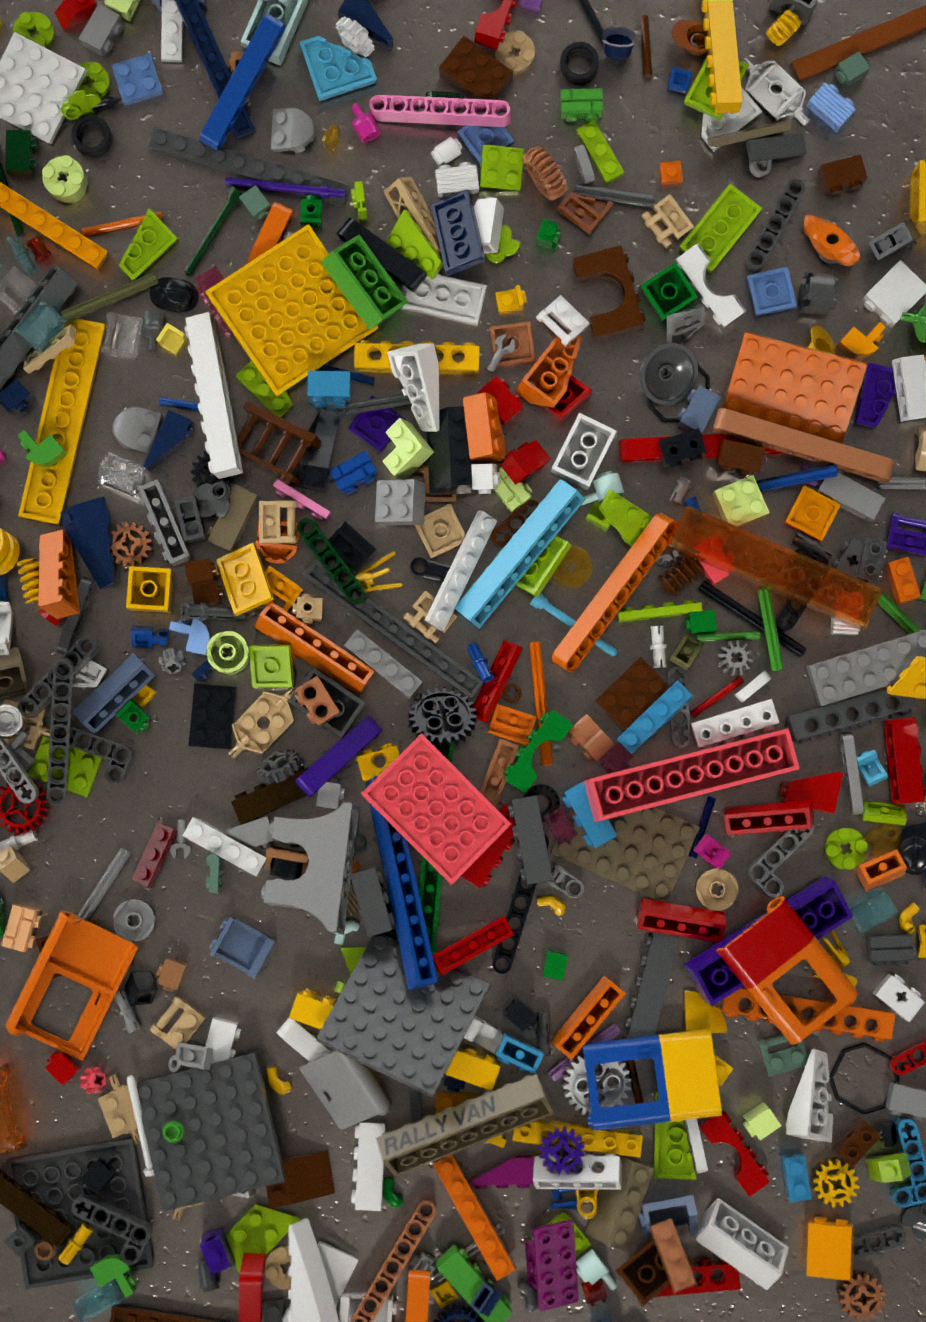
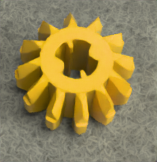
(783, 27)

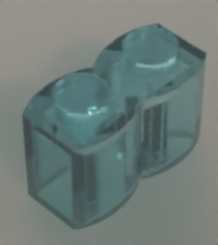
(872, 911)

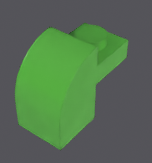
(46, 453)
(112, 1268)

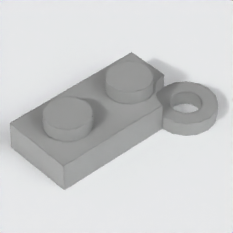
(191, 1056)

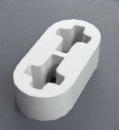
(753, 686)

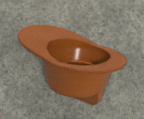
(690, 36)

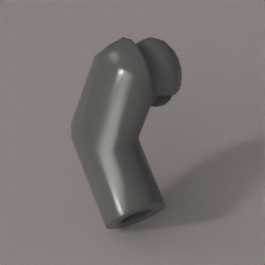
(531, 1295)

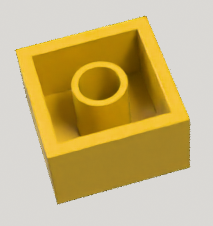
(150, 589)

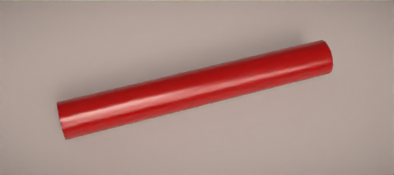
(716, 697)

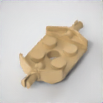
(247, 730)

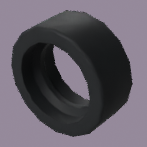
(579, 47)
(86, 121)

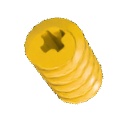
(31, 578)

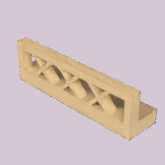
(413, 200)

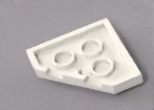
(731, 121)

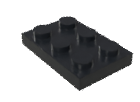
(212, 716)

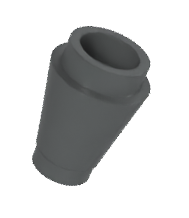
(206, 1280)

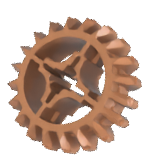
(545, 173)

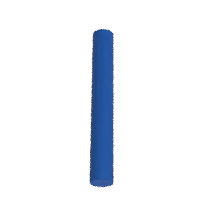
(178, 403)

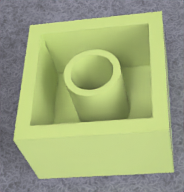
(740, 502)

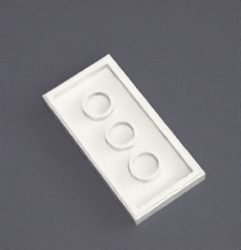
(447, 299)
(338, 1269)

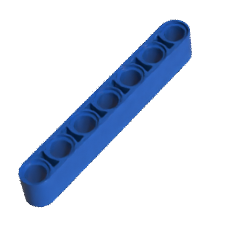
(242, 82)

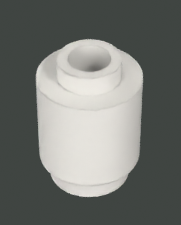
(446, 151)

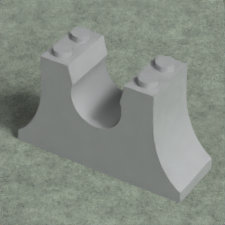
(327, 881)

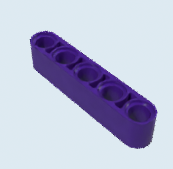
(338, 755)

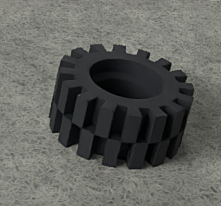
(550, 793)

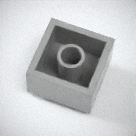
(400, 502)

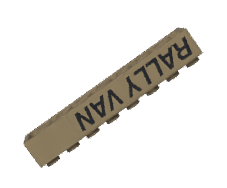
(464, 1125)

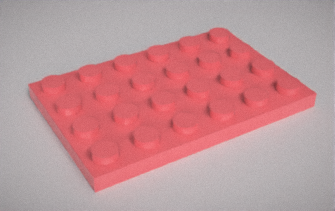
(436, 809)

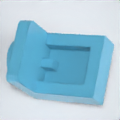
(871, 768)

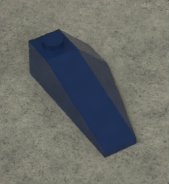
(88, 531)

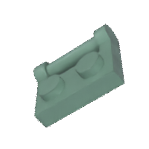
(215, 879)
(784, 1059)

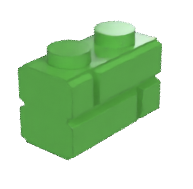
(581, 104)

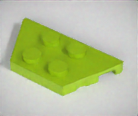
(258, 1231)

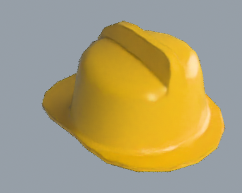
(821, 340)

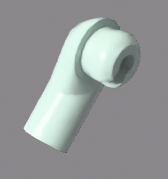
(351, 925)

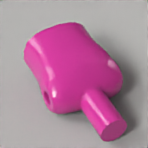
(364, 124)

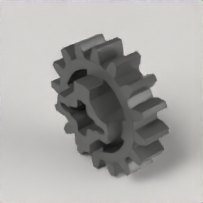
(278, 766)

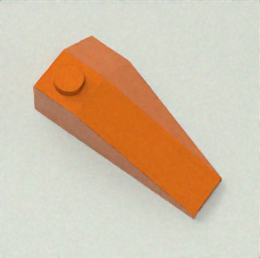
(550, 374)

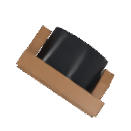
(286, 862)

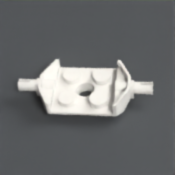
(781, 105)

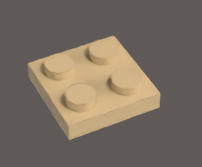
(441, 531)

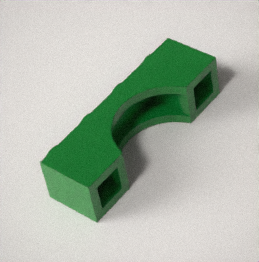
(553, 728)

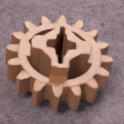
(138, 543)
(870, 1297)

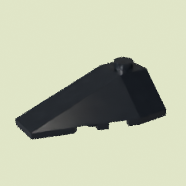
(315, 463)

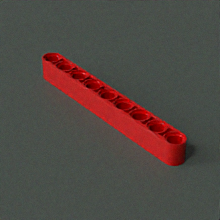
(646, 448)

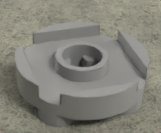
(122, 921)

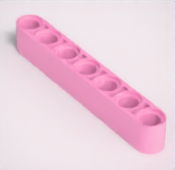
(448, 117)

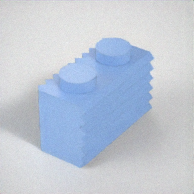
(831, 106)

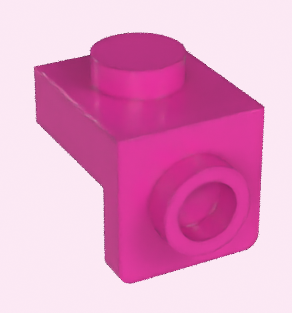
(712, 851)

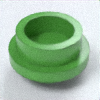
(173, 1131)

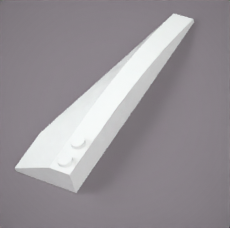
(310, 1288)

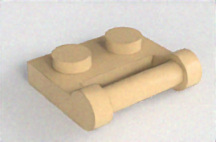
(271, 522)
(183, 1028)

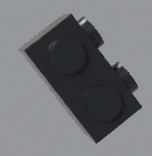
(681, 448)

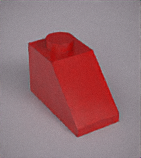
(74, 12)

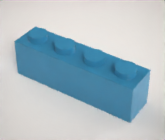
(655, 717)

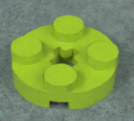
(38, 21)
(101, 77)
(847, 860)

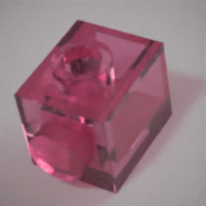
(616, 759)
(561, 825)

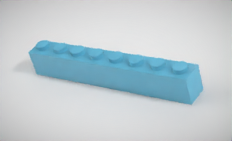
(520, 553)

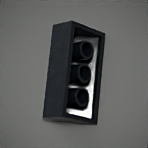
(450, 462)

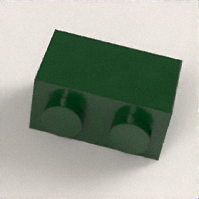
(20, 153)

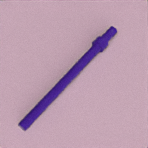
(323, 191)

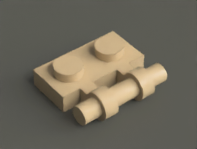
(672, 216)
(423, 606)

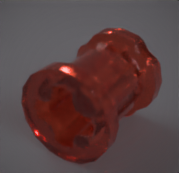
(39, 249)

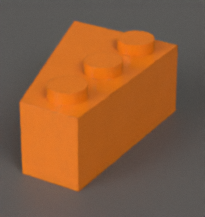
(484, 429)

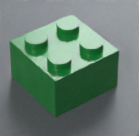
(668, 291)

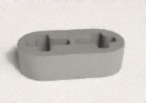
(583, 164)

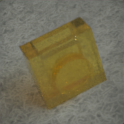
(331, 137)

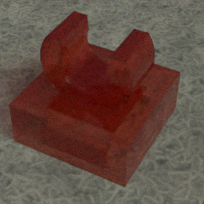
(594, 1292)

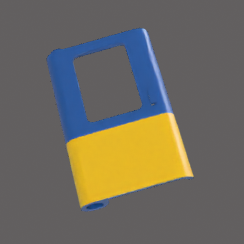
(683, 1076)

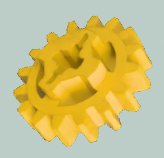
(839, 1175)

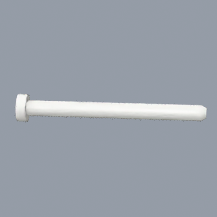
(136, 1104)

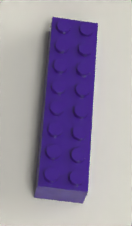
(819, 907)

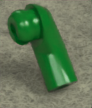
(389, 1195)

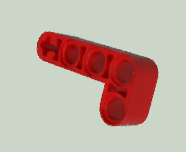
(251, 1287)

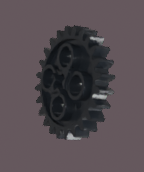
(454, 710)

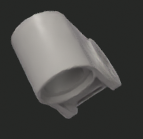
(564, 880)

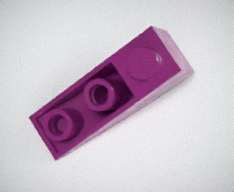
(510, 1171)

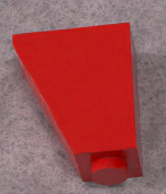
(820, 789)

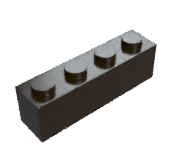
(268, 798)

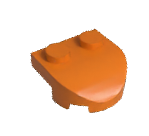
(278, 552)

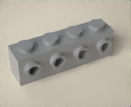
(165, 523)

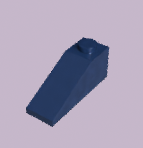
(367, 17)
(171, 436)

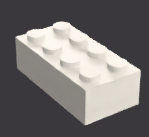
(742, 1244)

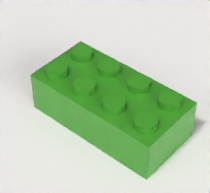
(364, 282)

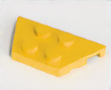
(911, 681)

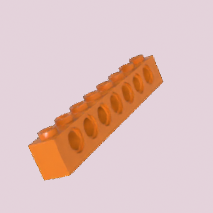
(883, 1019)

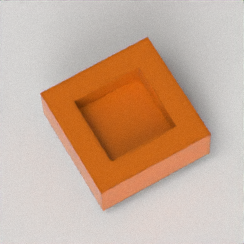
(671, 172)

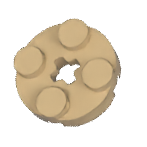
(526, 53)
(727, 894)
(274, 1271)

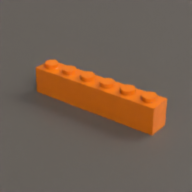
(314, 648)
(475, 1216)

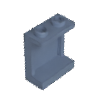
(242, 946)
(681, 1210)

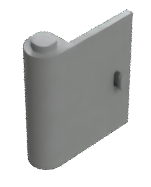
(346, 1088)

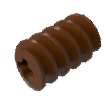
(680, 575)

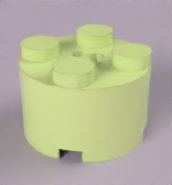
(60, 169)
(216, 654)

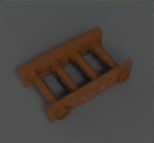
(289, 431)

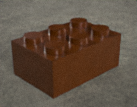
(475, 71)
(631, 694)
(645, 1274)

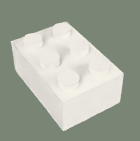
(583, 451)

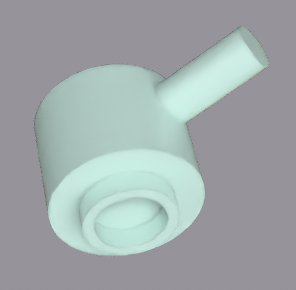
(603, 483)
(592, 1268)

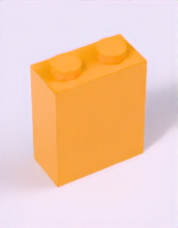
(830, 1249)

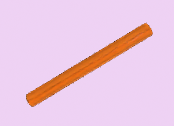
(540, 697)

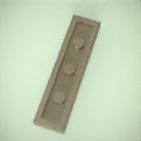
(750, 133)

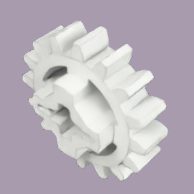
(355, 36)

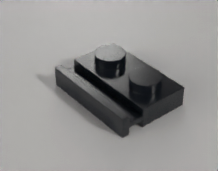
(351, 546)

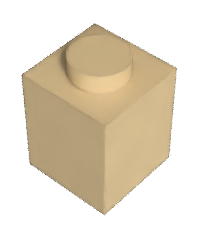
(12, 864)

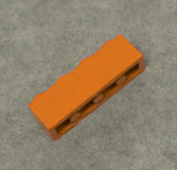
(587, 1017)

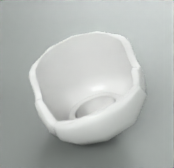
(10, 720)

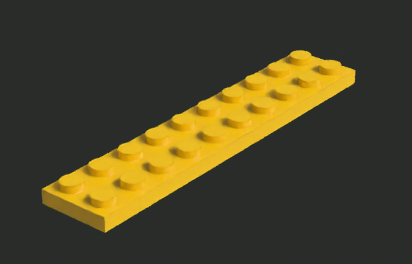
(64, 420)

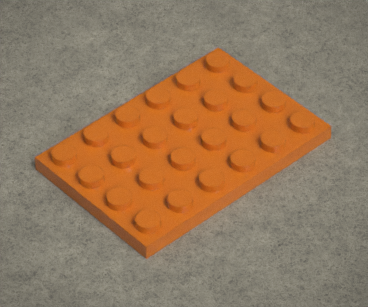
(794, 386)

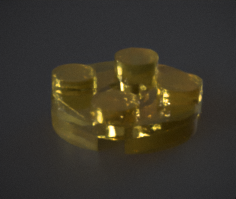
(583, 566)

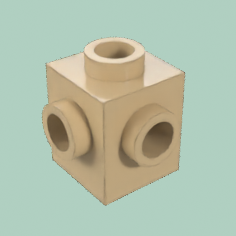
(315, 606)

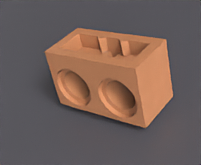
(321, 699)

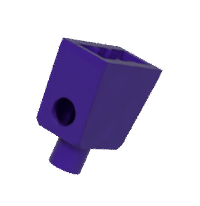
(217, 1251)

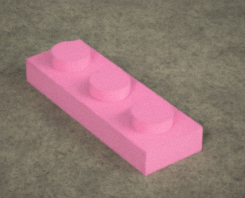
(303, 502)

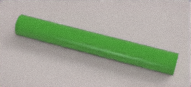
(720, 636)

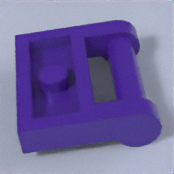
(906, 540)

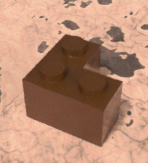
(203, 580)

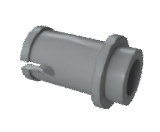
(681, 490)

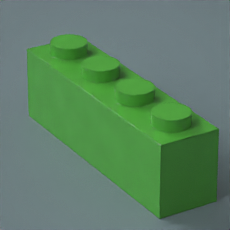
(468, 1280)

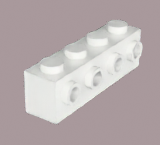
(734, 723)

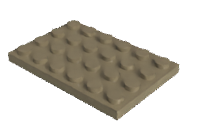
(643, 855)

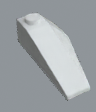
(419, 375)
(809, 1109)

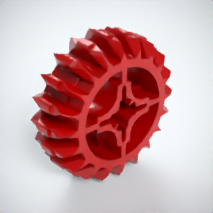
(26, 813)

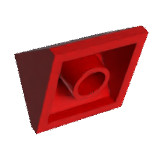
(574, 397)

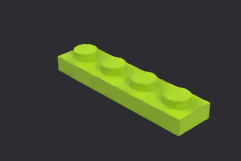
(650, 612)

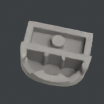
(291, 130)
(136, 428)

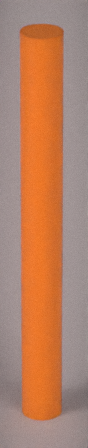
(116, 225)

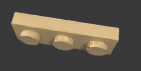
(62, 340)

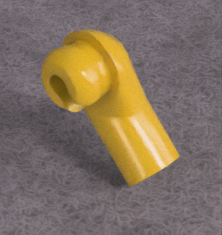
(275, 1083)

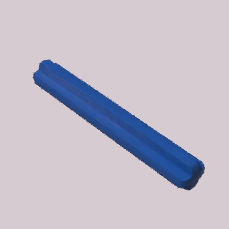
(798, 478)

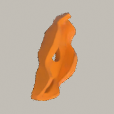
(843, 251)

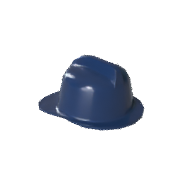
(618, 42)

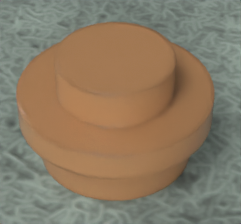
(44, 1249)

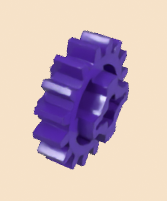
(553, 1149)

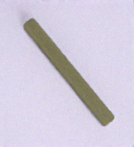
(109, 297)

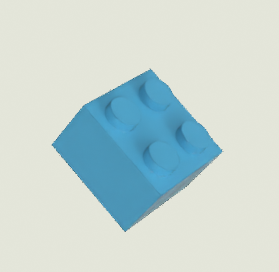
(329, 388)

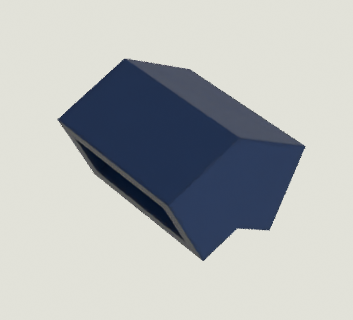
(486, 1299)

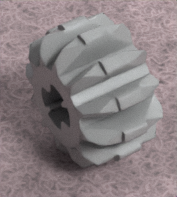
(737, 665)

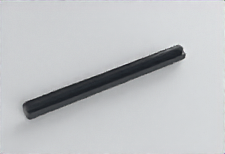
(749, 617)

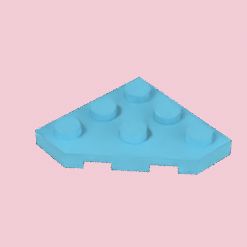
(335, 68)

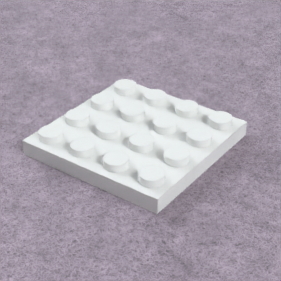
(35, 87)

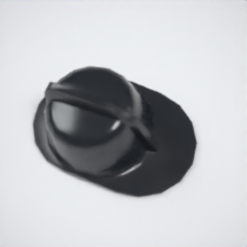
(174, 294)
(913, 849)

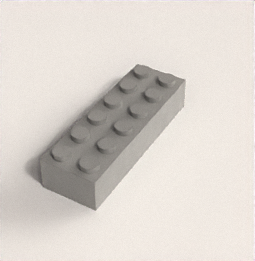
(864, 668)

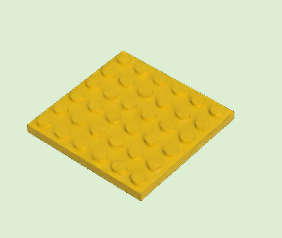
(288, 311)

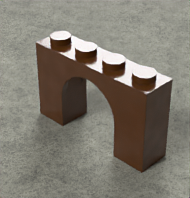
(611, 264)

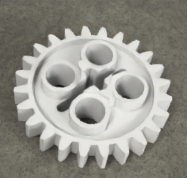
(610, 1093)

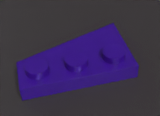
(875, 394)

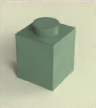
(852, 69)
(255, 204)

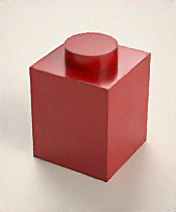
(62, 1067)

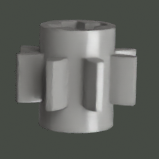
(172, 660)
(422, 1262)

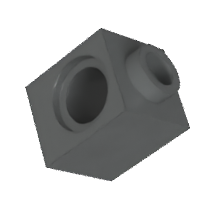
(21, 1239)

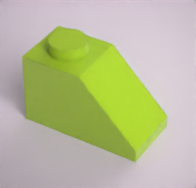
(888, 1167)

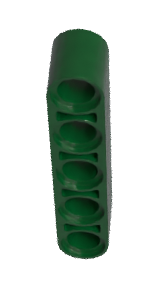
(325, 554)

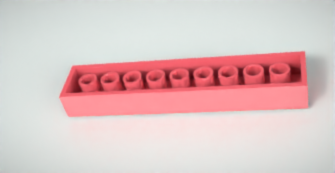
(691, 775)

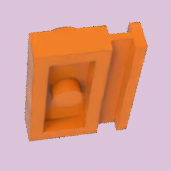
(511, 724)

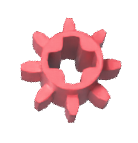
(93, 1080)

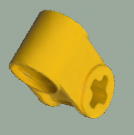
(587, 1196)

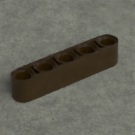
(33, 1211)

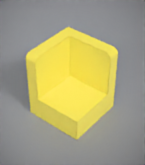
(172, 339)

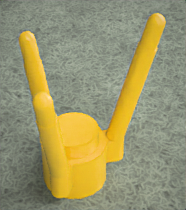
(367, 578)
(838, 955)

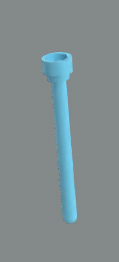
(542, 602)

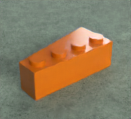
(57, 575)

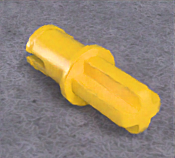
(75, 1243)

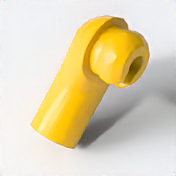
(553, 901)
(905, 918)

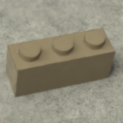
(230, 527)

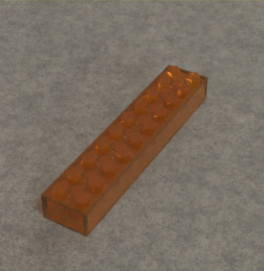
(775, 568)

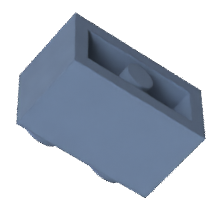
(699, 409)

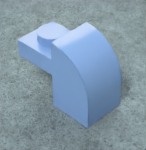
(198, 635)

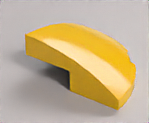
(701, 1015)

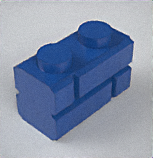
(353, 473)

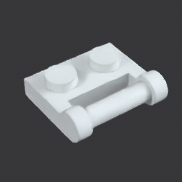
(566, 317)

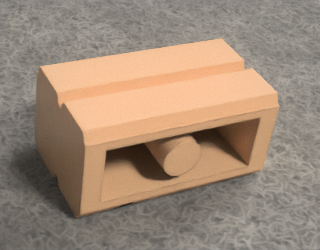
(21, 928)

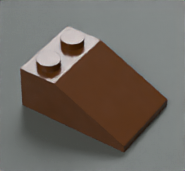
(306, 1179)

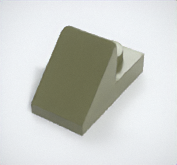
(686, 651)

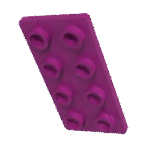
(553, 1265)

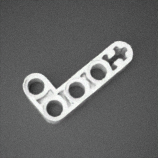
(484, 1035)

